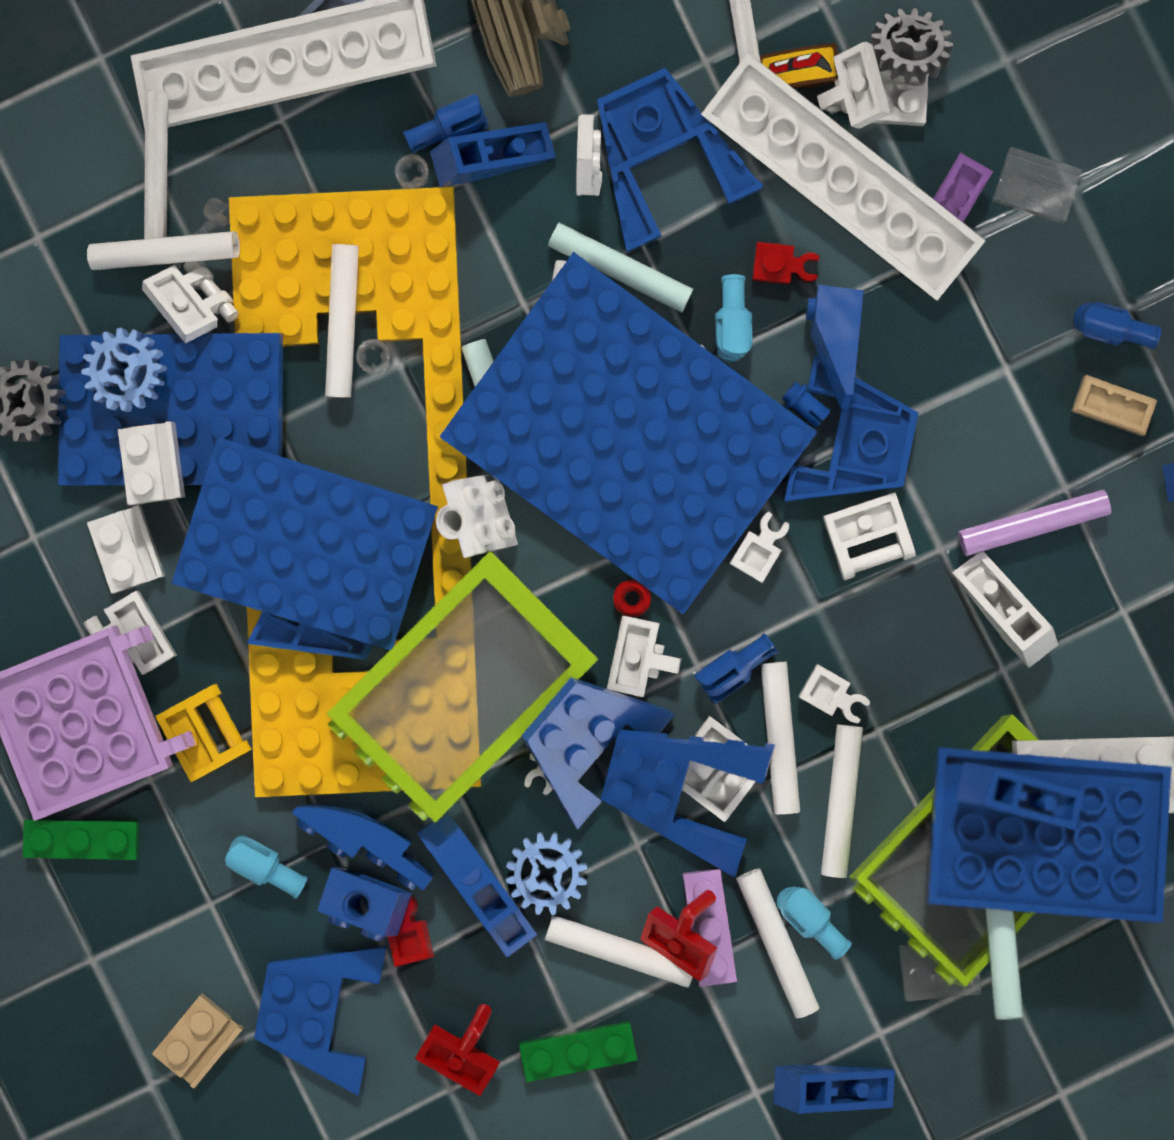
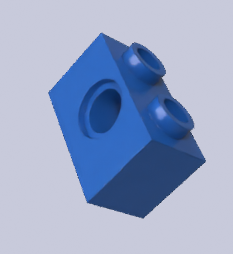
(385, 902)

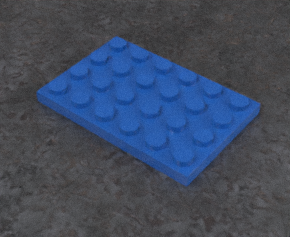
(211, 390)
(304, 544)
(1012, 863)

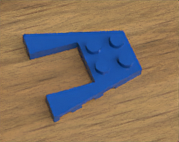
(647, 122)
(649, 779)

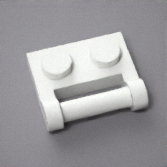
(864, 524)

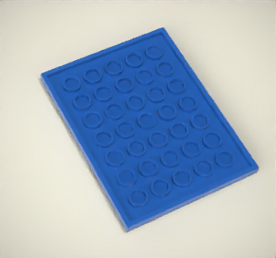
(628, 433)

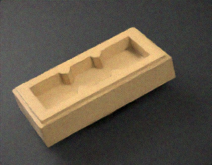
(1114, 405)

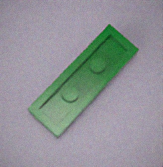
(81, 839)
(578, 1051)

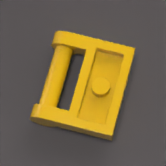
(205, 755)

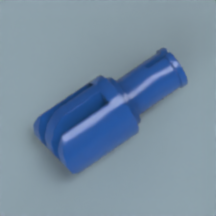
(452, 120)
(1114, 325)
(733, 669)

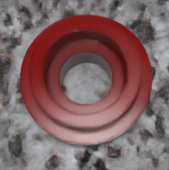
(644, 598)

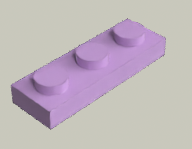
(712, 924)

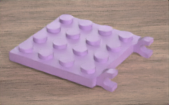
(81, 722)

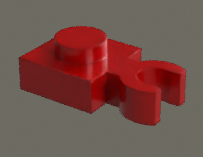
(776, 264)
(413, 939)

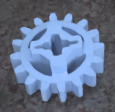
(109, 375)
(532, 882)

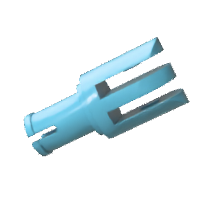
(733, 320)
(262, 866)
(811, 919)

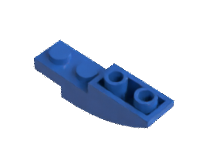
(352, 830)
(476, 884)

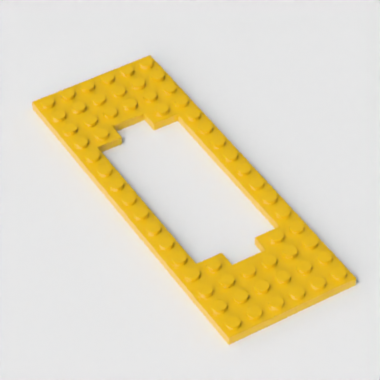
(282, 287)

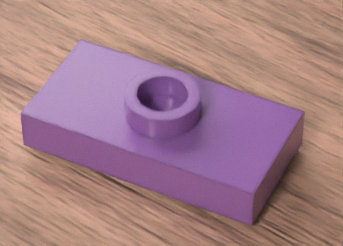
(962, 186)

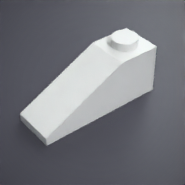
(1006, 609)

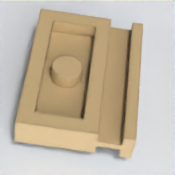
(197, 1040)

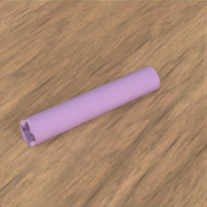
(1034, 522)

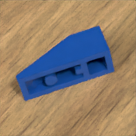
(491, 153)
(835, 333)
(1019, 795)
(832, 1088)

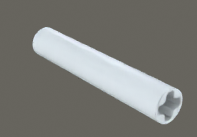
(163, 250)
(341, 320)
(780, 733)
(842, 801)
(777, 943)
(614, 950)

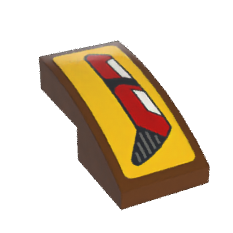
(804, 66)

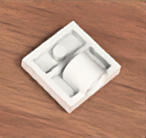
(483, 515)
(711, 787)

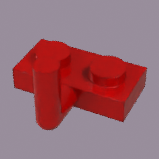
(678, 941)
(458, 1057)

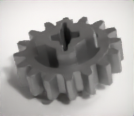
(911, 45)
(28, 399)

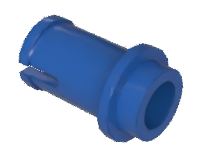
(805, 404)

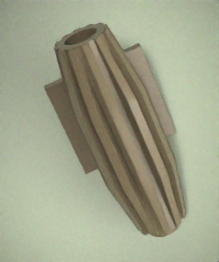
(511, 37)

